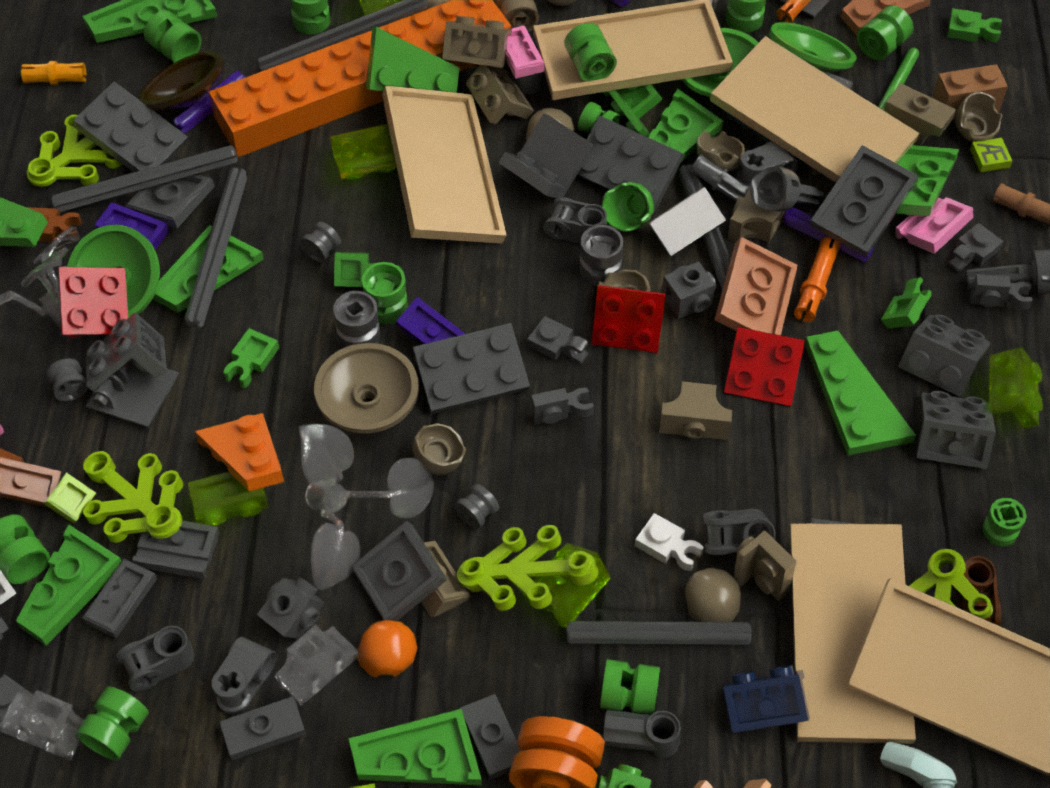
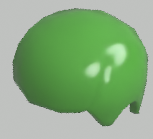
(628, 206)

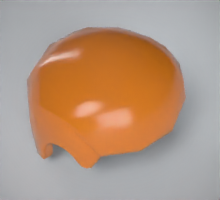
(387, 648)

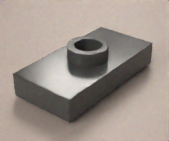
(119, 598)
(262, 728)
(491, 735)

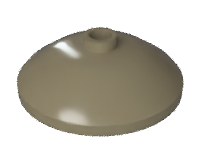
(362, 374)

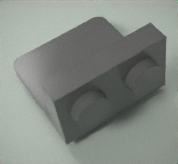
(944, 353)

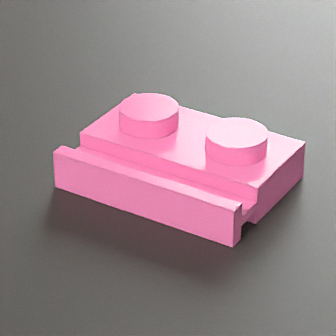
(938, 228)

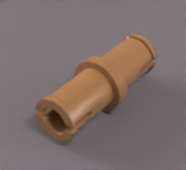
(1023, 203)

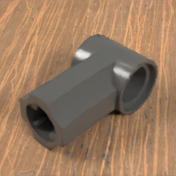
(637, 731)

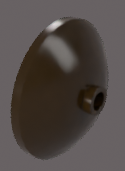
(183, 82)

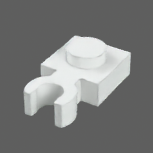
(665, 540)

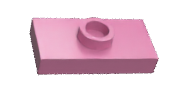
(522, 54)

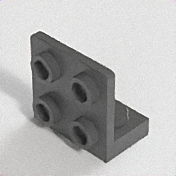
(549, 157)
(127, 340)
(955, 430)

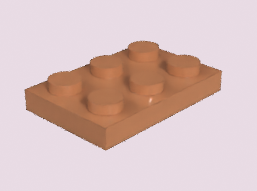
(756, 289)

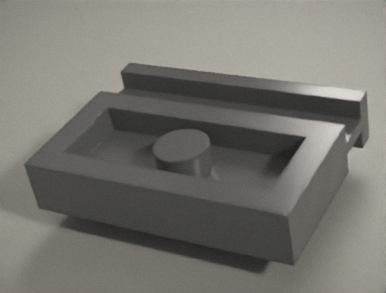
(182, 554)

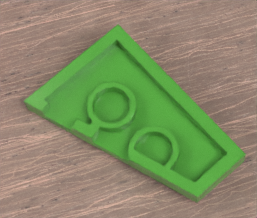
(406, 65)
(683, 123)
(20, 225)
(70, 583)

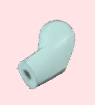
(918, 765)

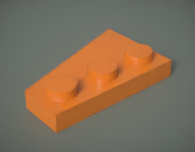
(245, 450)

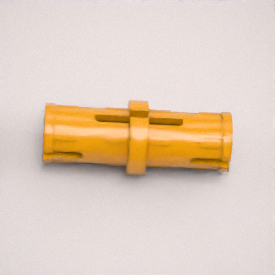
(53, 73)

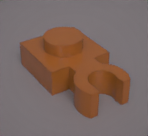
(56, 222)

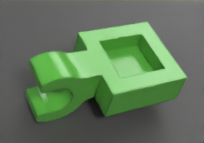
(350, 268)
(906, 308)

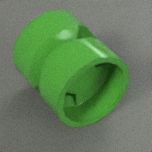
(745, 14)
(310, 15)
(885, 32)
(171, 36)
(590, 52)
(388, 288)
(20, 551)
(644, 687)
(114, 719)

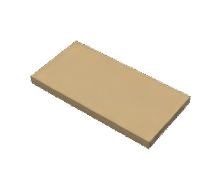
(648, 45)
(808, 111)
(443, 166)
(833, 601)
(958, 674)

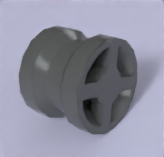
(320, 242)
(67, 379)
(476, 506)

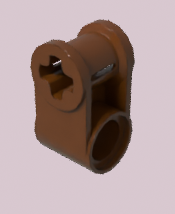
(986, 571)

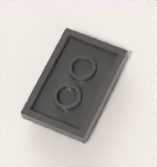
(129, 130)
(627, 156)
(864, 200)
(471, 368)

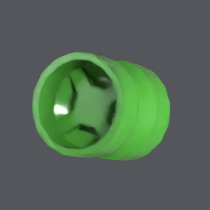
(590, 115)
(1004, 522)

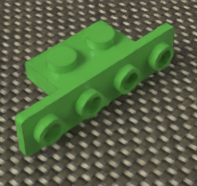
(634, 103)

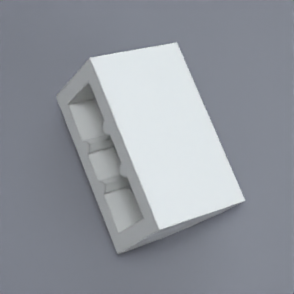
(687, 221)

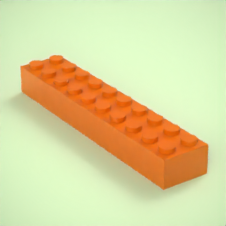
(327, 81)

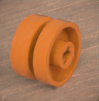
(556, 754)

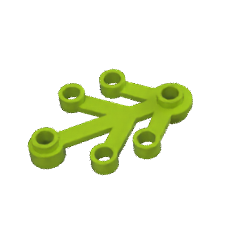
(46, 169)
(159, 520)
(479, 572)
(955, 578)

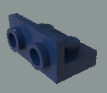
(766, 699)

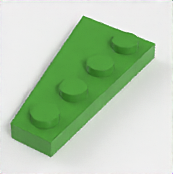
(131, 16)
(855, 399)

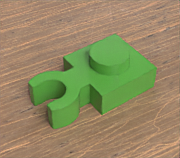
(969, 25)
(251, 353)

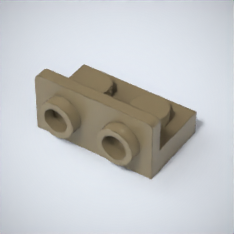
(476, 42)
(497, 93)
(767, 563)

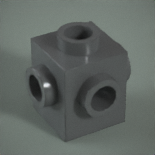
(689, 289)
(291, 607)

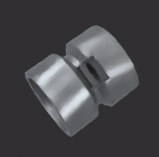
(600, 253)
(356, 319)

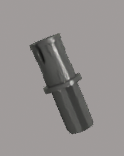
(718, 178)

